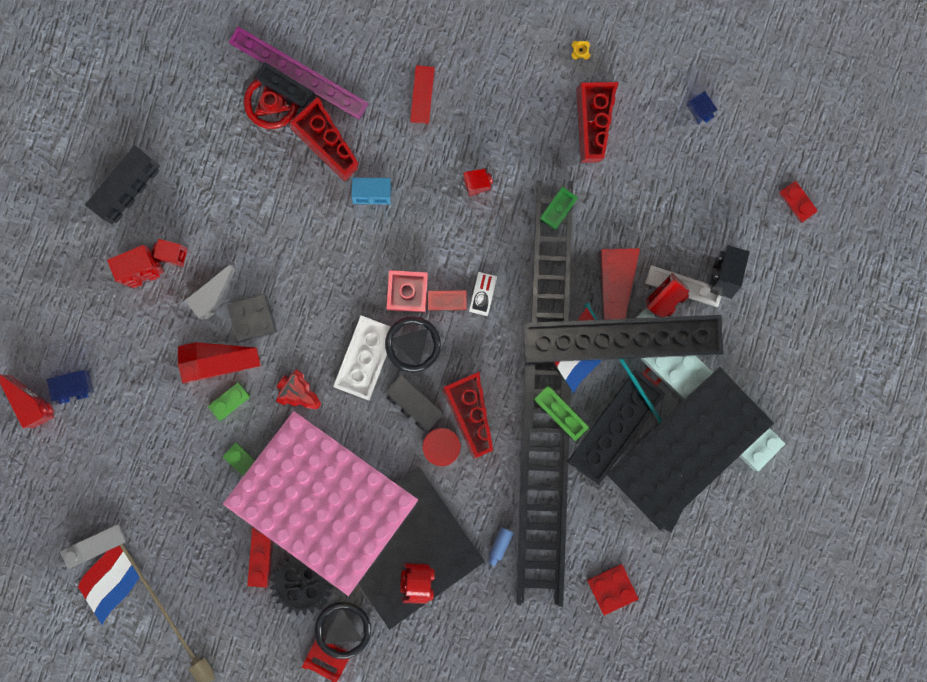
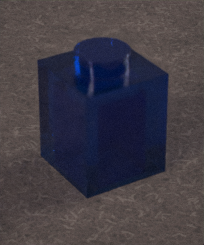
(702, 108)

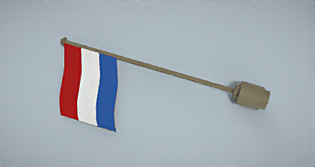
(111, 582)

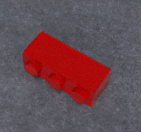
(260, 560)

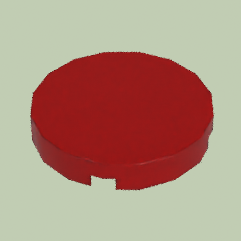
(441, 447)

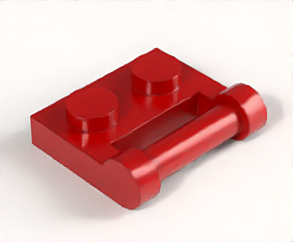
(318, 653)

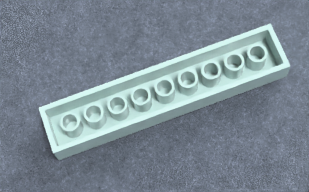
(685, 375)

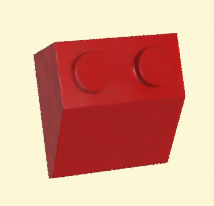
(667, 296)

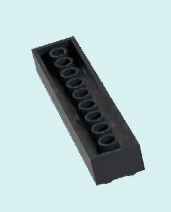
(623, 339)

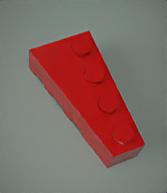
(595, 110)
(324, 139)
(470, 413)

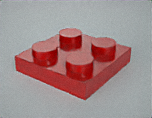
(612, 589)

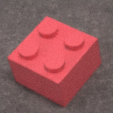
(407, 291)

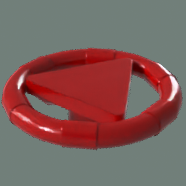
(268, 104)

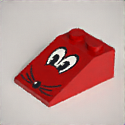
(26, 404)

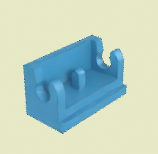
(371, 191)

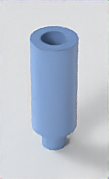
(500, 545)

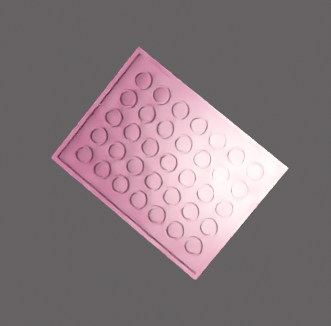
(320, 503)

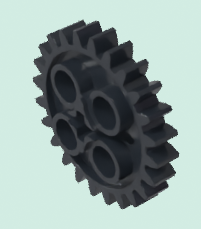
(304, 600)

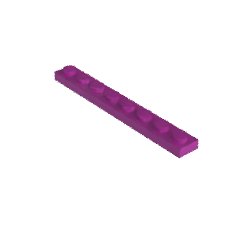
(307, 77)

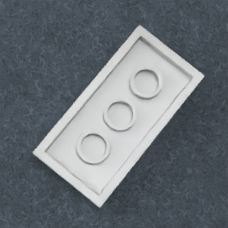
(363, 359)

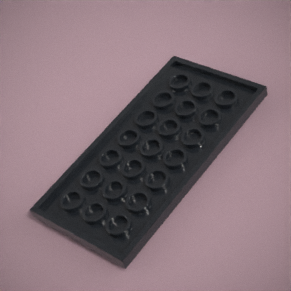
(690, 448)

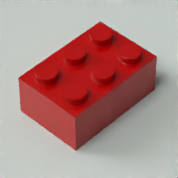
(135, 267)

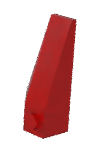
(209, 360)

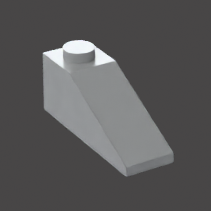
(208, 297)
(93, 546)

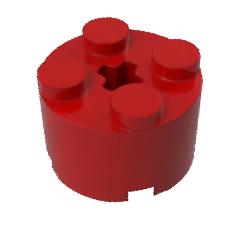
(416, 583)

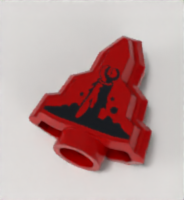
(296, 391)

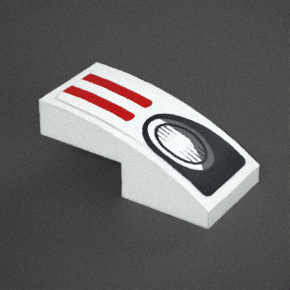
(483, 294)

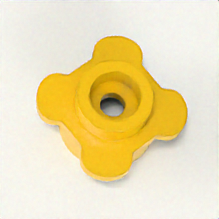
(584, 45)

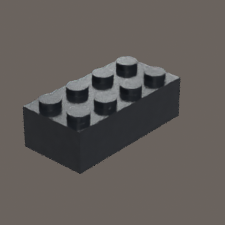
(123, 185)

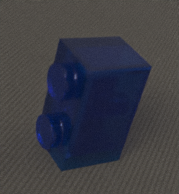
(70, 386)

